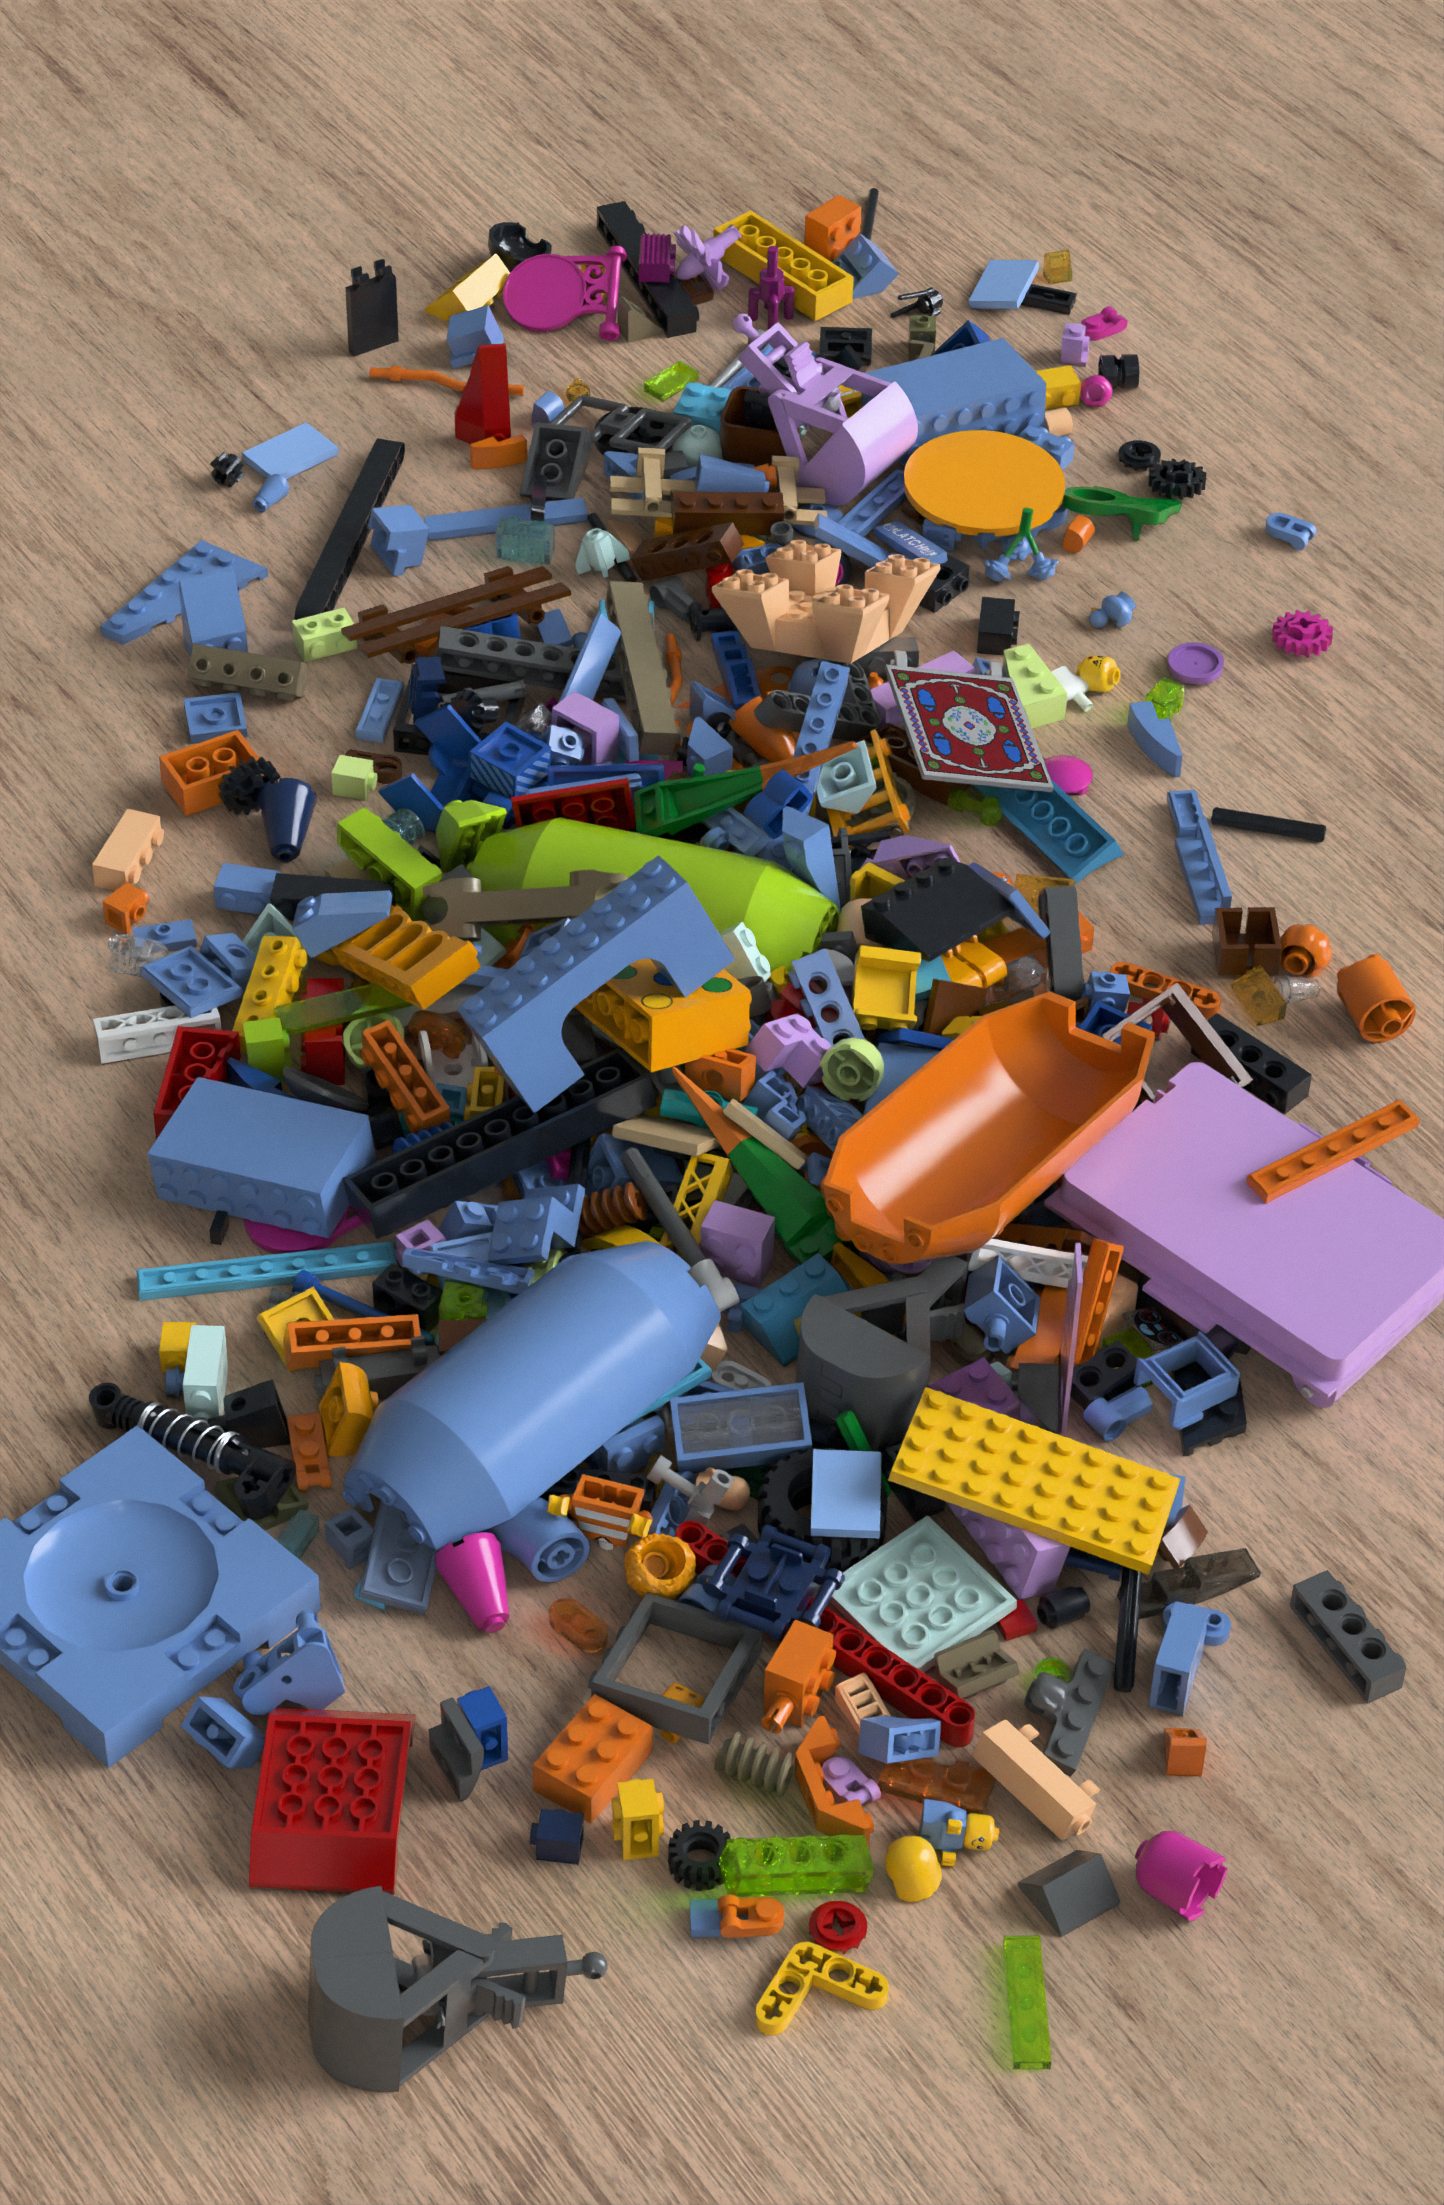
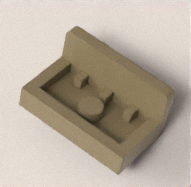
(974, 1665)

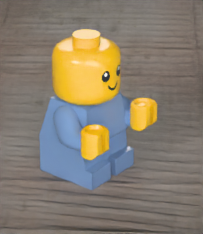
(949, 1828)

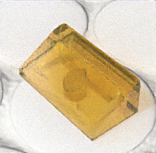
(1260, 996)

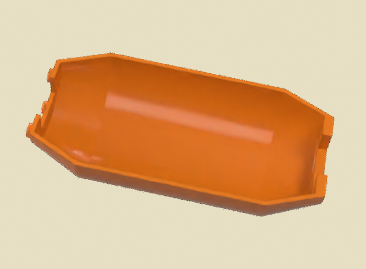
(982, 1131)

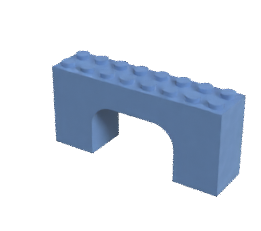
(524, 1008)

